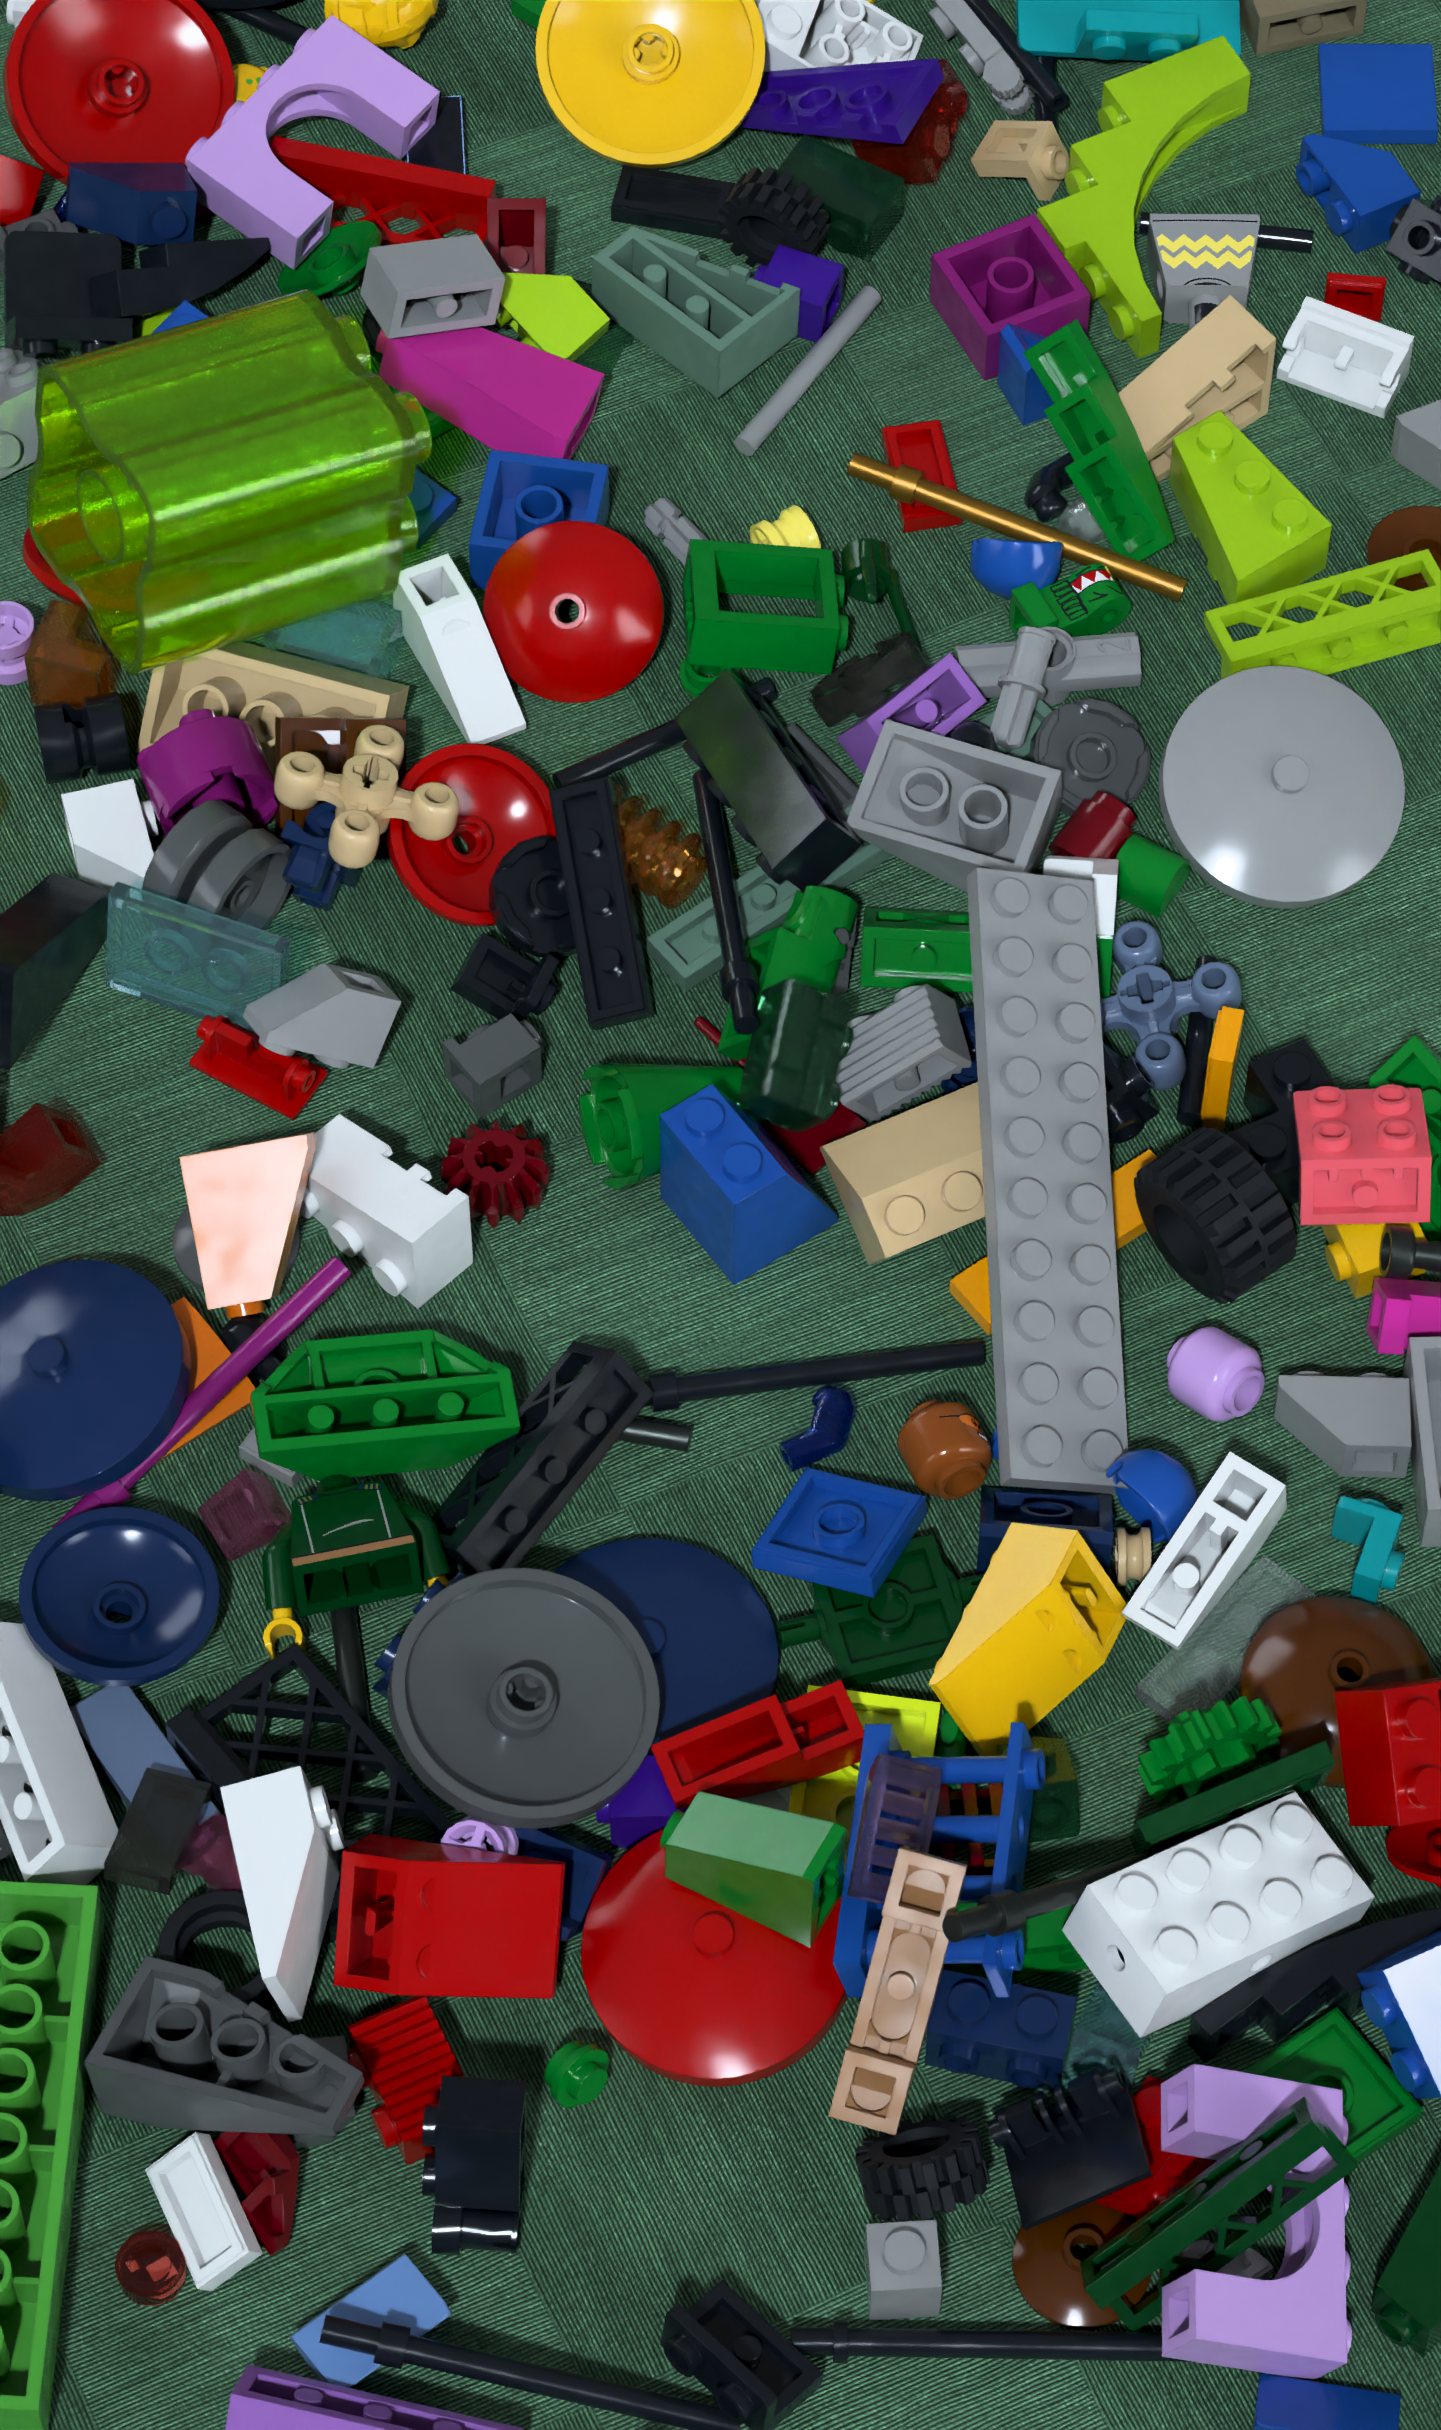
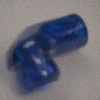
(827, 1432)

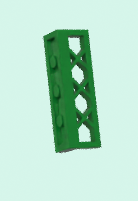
(933, 949)

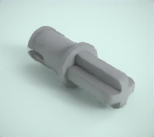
(1022, 686)

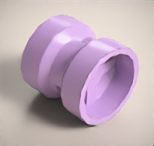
(16, 635)

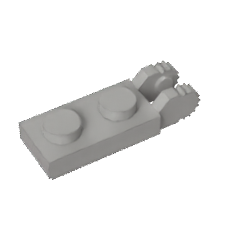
(983, 54)

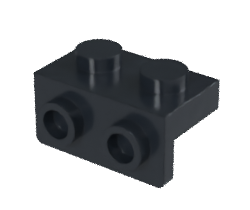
(738, 2359)

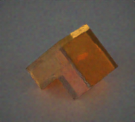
(64, 660)

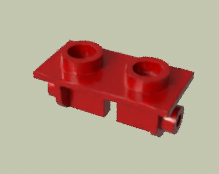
(240, 1062)

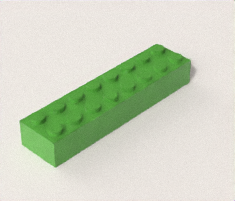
(46, 2028)

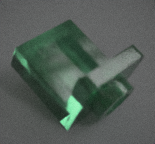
(1057, 1804)

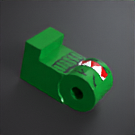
(1080, 605)

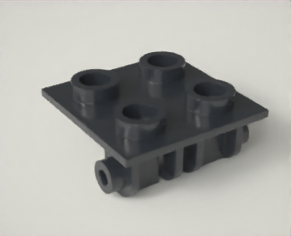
(1071, 2147)

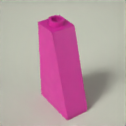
(495, 388)

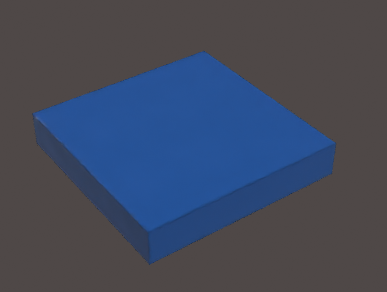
(1377, 93)
(839, 1532)

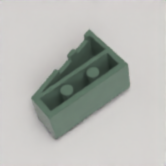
(692, 312)

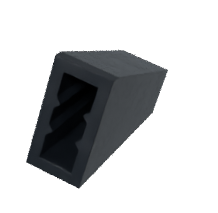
(42, 952)

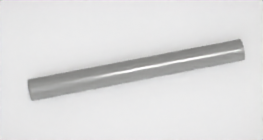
(807, 370)

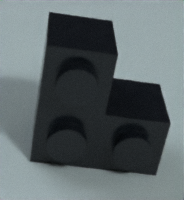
(1270, 1103)

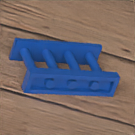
(1021, 1773)

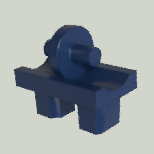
(310, 863)

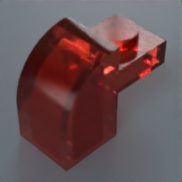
(42, 1159)

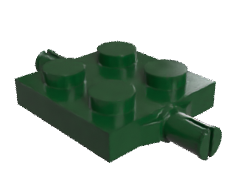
(897, 1629)

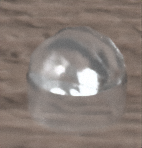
(1080, 522)

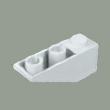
(457, 650)

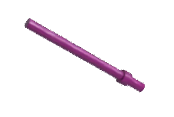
(225, 1378)

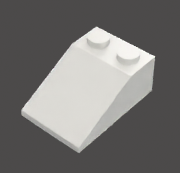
(287, 1875)

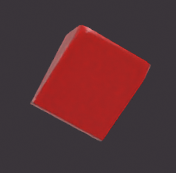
(1356, 294)

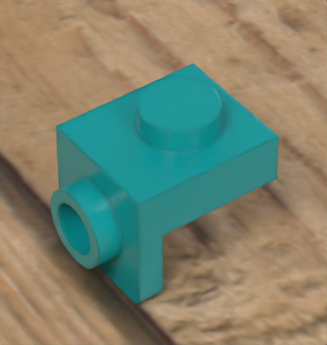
(1377, 1531)

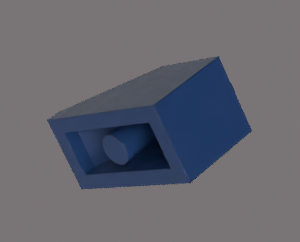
(133, 201)

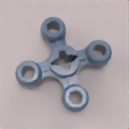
(1152, 1003)

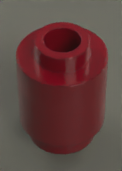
(1095, 829)

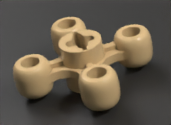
(366, 796)

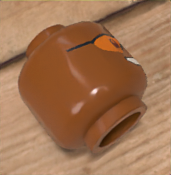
(945, 1449)

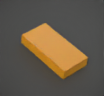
(1222, 1067)

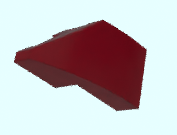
(267, 2174)

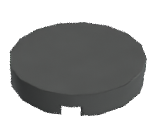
(1094, 749)

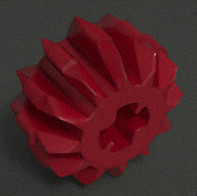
(496, 1171)

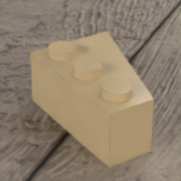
(1213, 367)

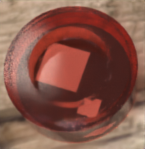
(151, 2268)

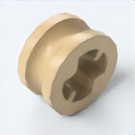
(1132, 1555)

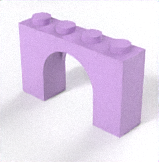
(327, 75)
(1264, 2326)

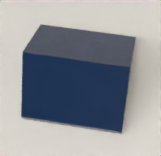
(1067, 1510)

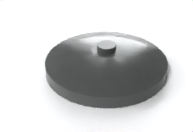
(523, 1698)

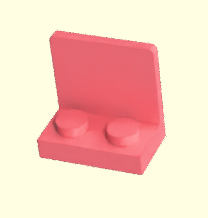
(1362, 1156)

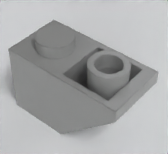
(327, 1013)
(1349, 1422)

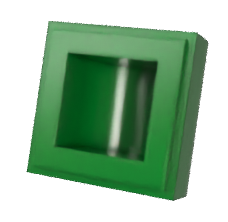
(1149, 874)

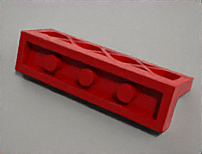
(391, 190)

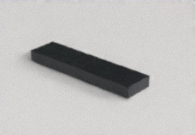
(601, 903)

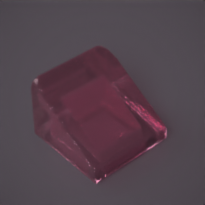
(244, 1514)

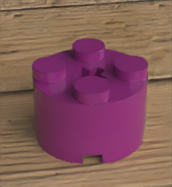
(208, 762)

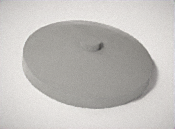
(1281, 787)

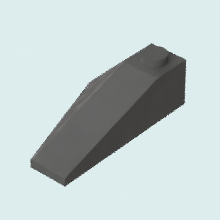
(206, 2061)

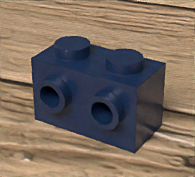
(1000, 2038)

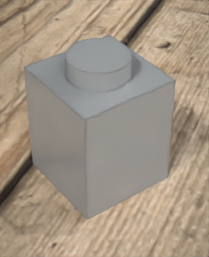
(902, 2270)

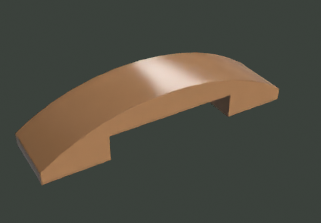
(898, 1991)

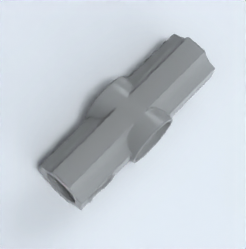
(1076, 661)

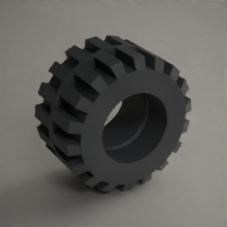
(1215, 1215)

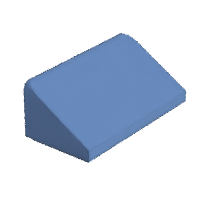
(391, 2295)

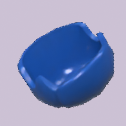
(1010, 564)
(1158, 1490)

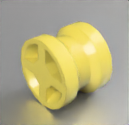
(790, 529)

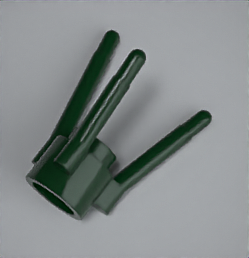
(869, 577)

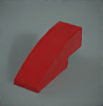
(763, 1746)

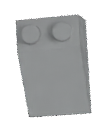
(954, 805)

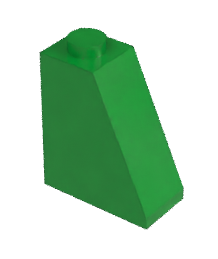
(758, 1862)

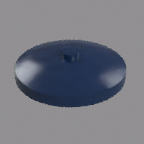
(85, 1377)
(698, 1621)

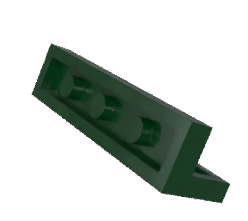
(1209, 2203)

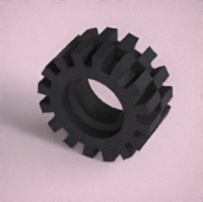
(770, 213)
(922, 2168)

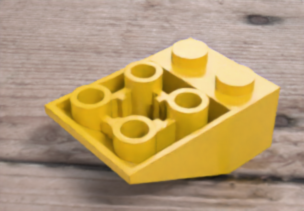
(1027, 1634)

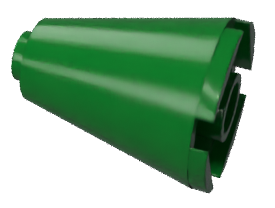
(625, 1107)

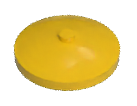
(650, 75)

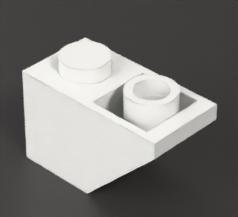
(110, 834)

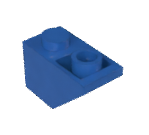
(1355, 188)

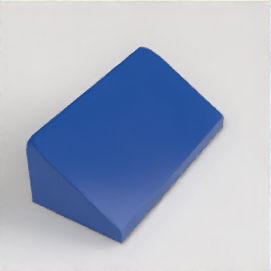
(1312, 2405)

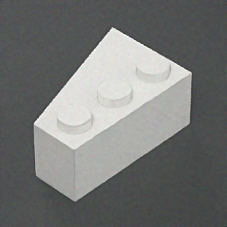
(387, 1213)

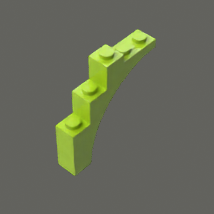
(1144, 127)

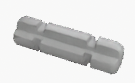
(664, 521)

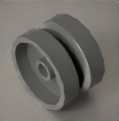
(221, 866)

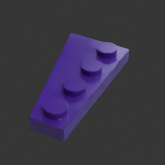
(848, 100)

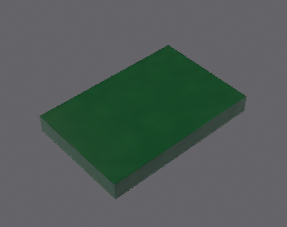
(1230, 1800)

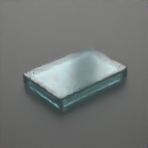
(189, 956)

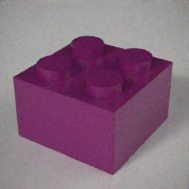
(1004, 279)

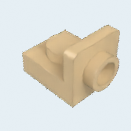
(1024, 151)

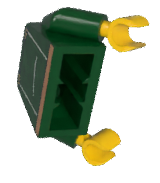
(346, 1551)

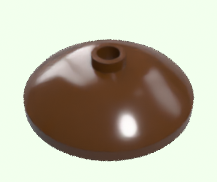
(1297, 1661)

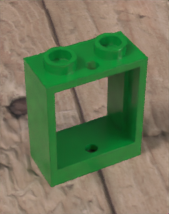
(757, 638)

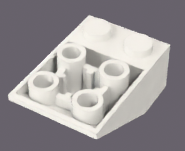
(832, 34)

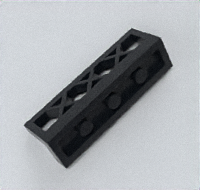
(542, 1463)

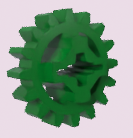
(1208, 1749)

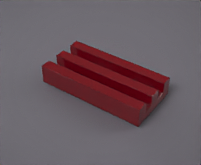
(970, 1801)

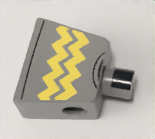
(1200, 262)

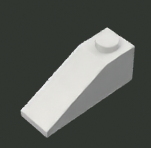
(1208, 1551)

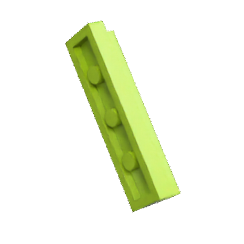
(1339, 633)

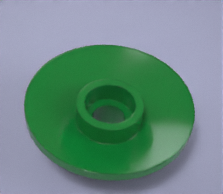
(334, 262)

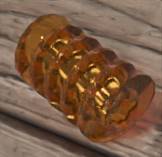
(655, 856)

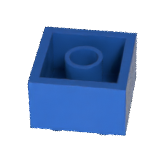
(527, 493)

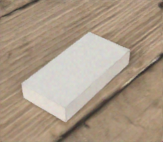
(203, 2211)

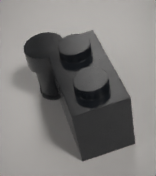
(476, 2164)

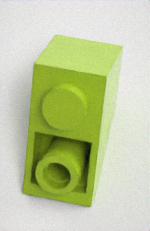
(551, 313)

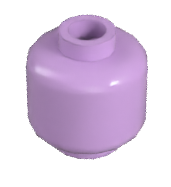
(1215, 1374)

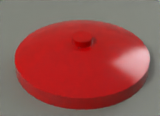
(115, 81)
(699, 1984)

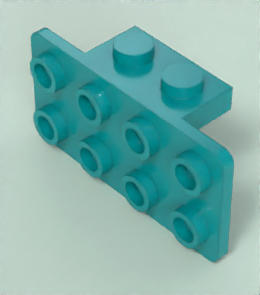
(1124, 27)

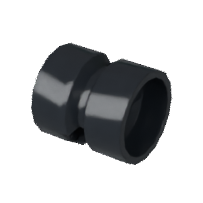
(82, 738)

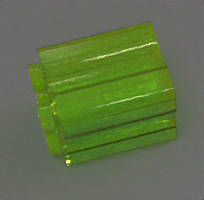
(224, 478)

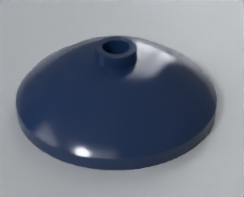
(115, 1565)

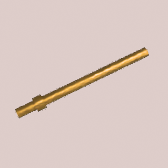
(908, 485)

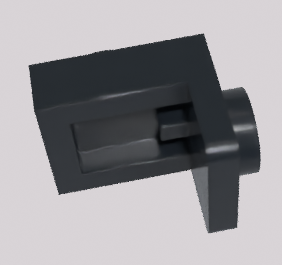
(504, 980)

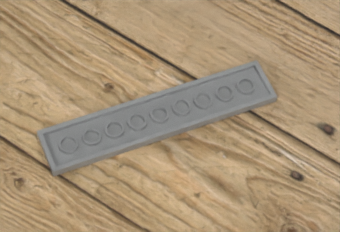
(1046, 1181)

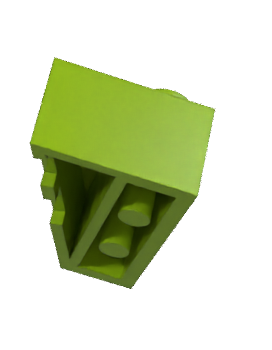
(1245, 512)

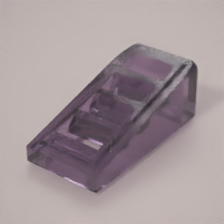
(898, 1789)

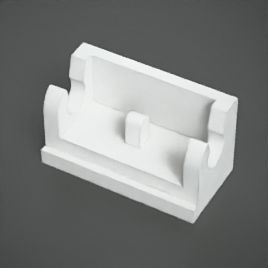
(1346, 357)

